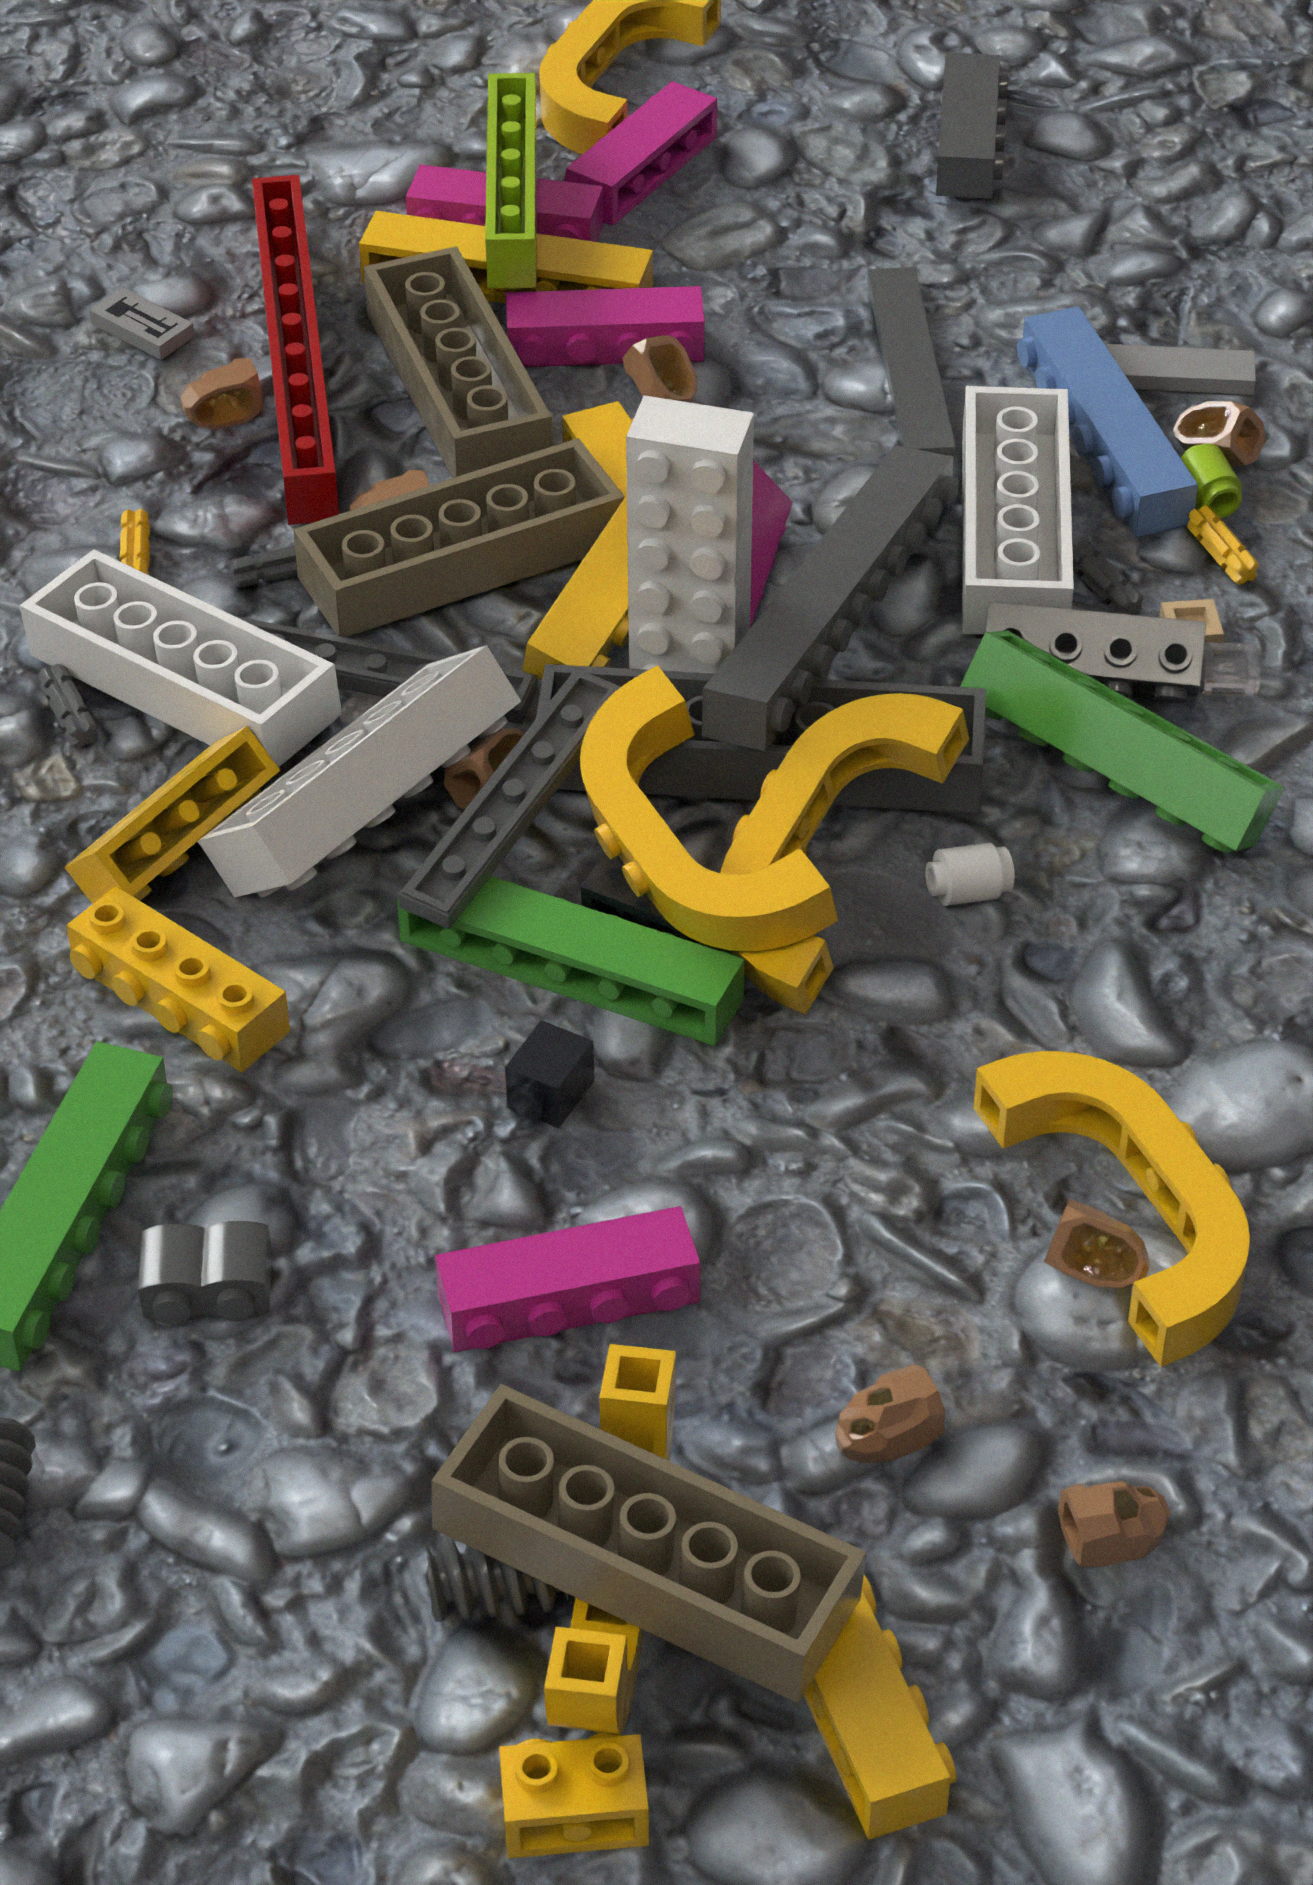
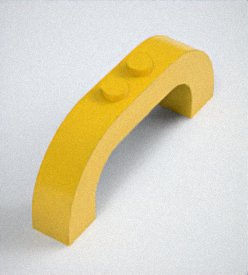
(568, 105)
(845, 743)
(714, 908)
(1091, 1097)
(599, 1656)

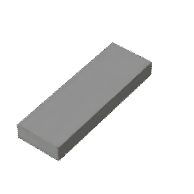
(1187, 369)

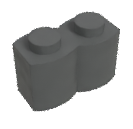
(205, 1271)

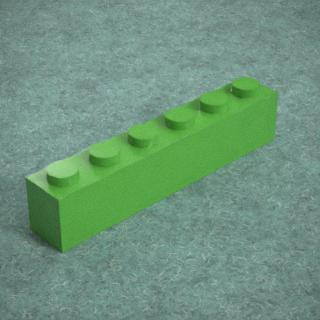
(1123, 742)
(590, 958)
(70, 1186)

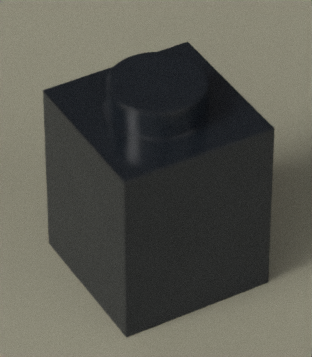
(549, 1074)

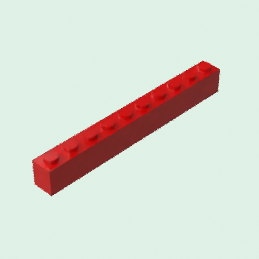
(295, 351)

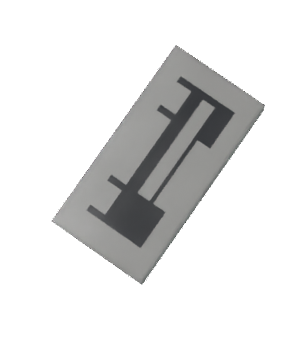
(142, 323)

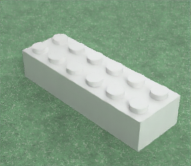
(1015, 501)
(688, 534)
(179, 657)
(360, 774)

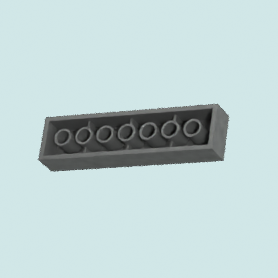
(737, 772)

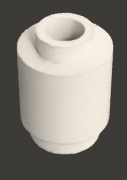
(970, 873)

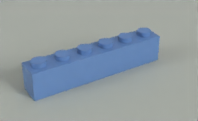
(1109, 422)

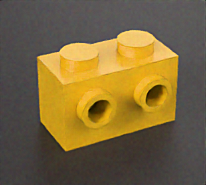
(574, 1795)

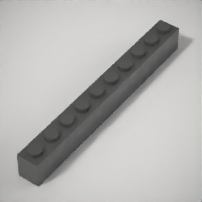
(827, 599)

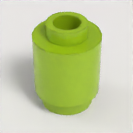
(1215, 479)

